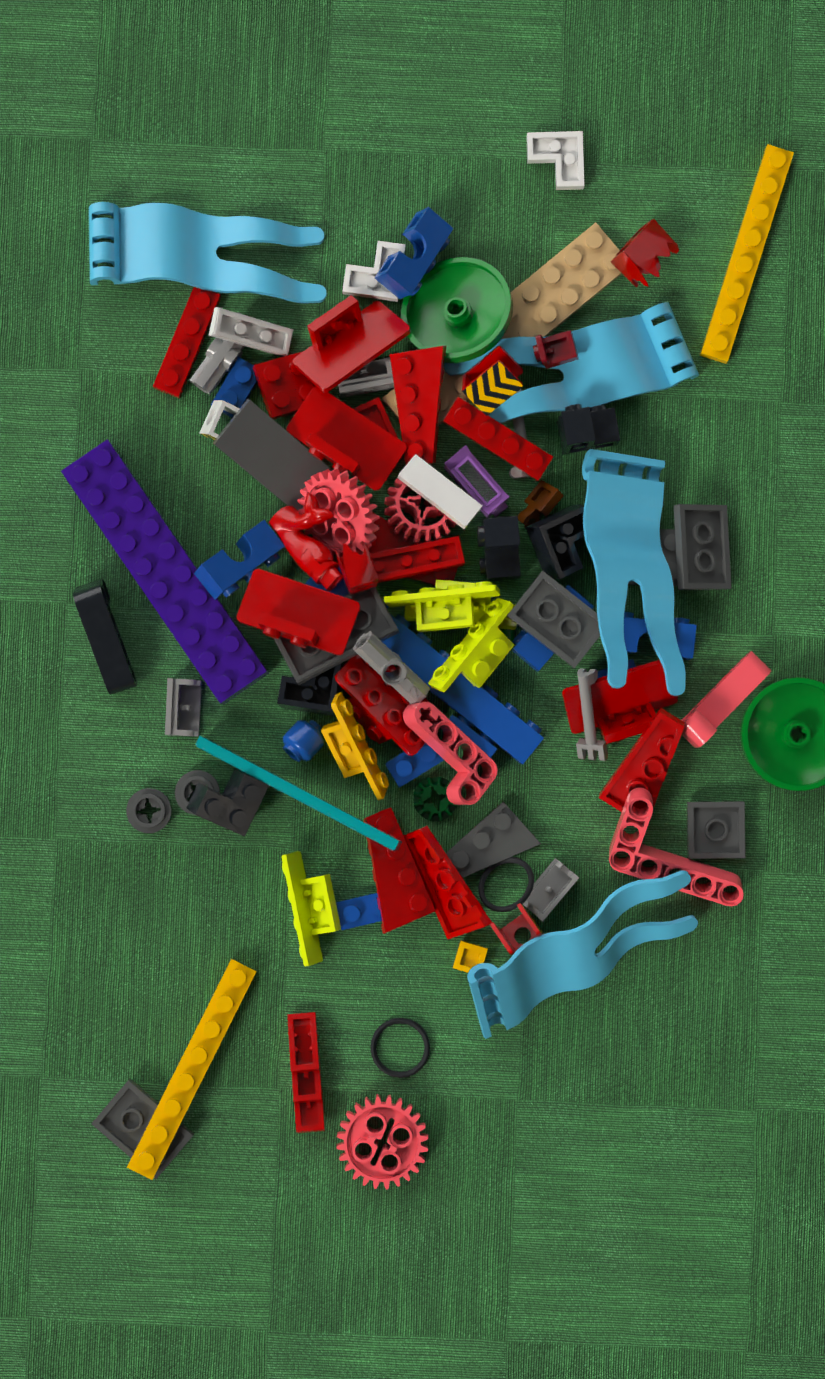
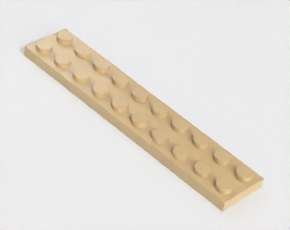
(547, 299)

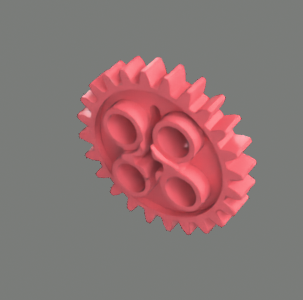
(351, 510)
(359, 1132)

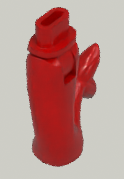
(307, 551)

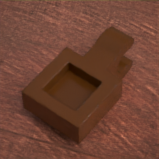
(540, 501)

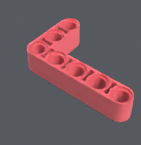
(664, 860)

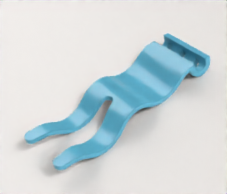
(182, 245)
(614, 363)
(625, 547)
(568, 958)

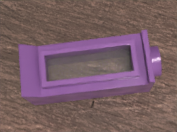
(477, 482)

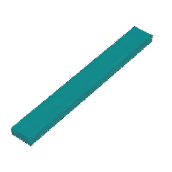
(298, 793)

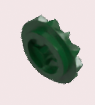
(424, 791)

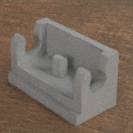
(371, 378)
(183, 707)
(550, 889)

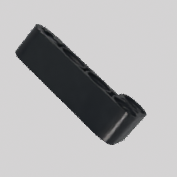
(104, 636)

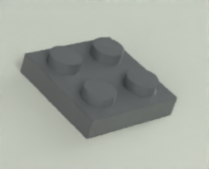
(715, 829)

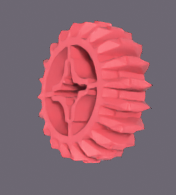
(411, 506)

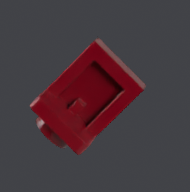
(555, 349)

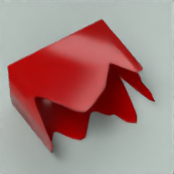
(641, 253)
(357, 569)

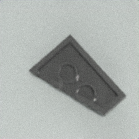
(491, 841)

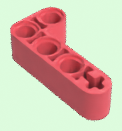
(723, 699)
(448, 748)

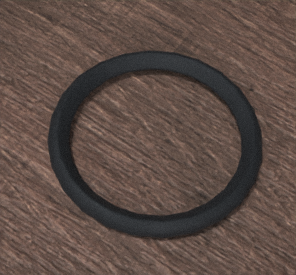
(525, 896)
(426, 1047)

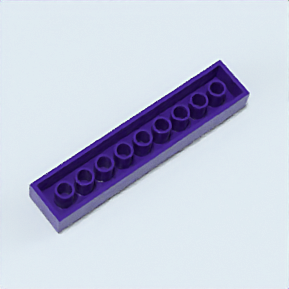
(164, 572)

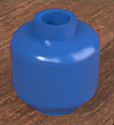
(303, 740)

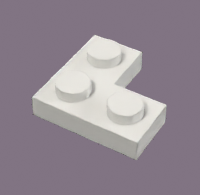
(564, 150)
(361, 280)

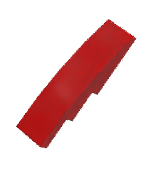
(306, 1072)

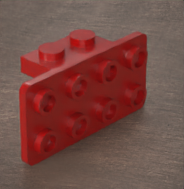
(347, 341)
(346, 439)
(298, 612)
(377, 705)
(623, 710)

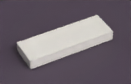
(250, 332)
(439, 491)

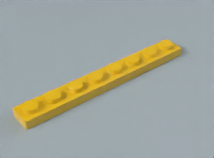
(746, 254)
(191, 1069)

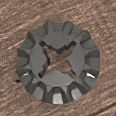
(184, 788)
(138, 802)

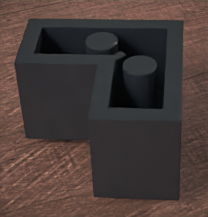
(587, 428)
(554, 541)
(500, 548)
(312, 695)
(232, 808)

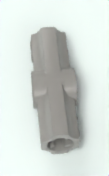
(219, 359)
(380, 657)

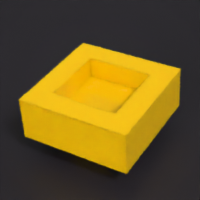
(468, 956)

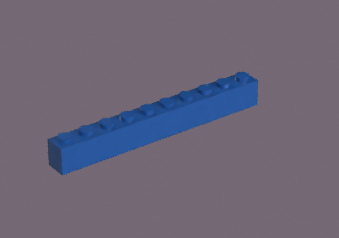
(472, 703)

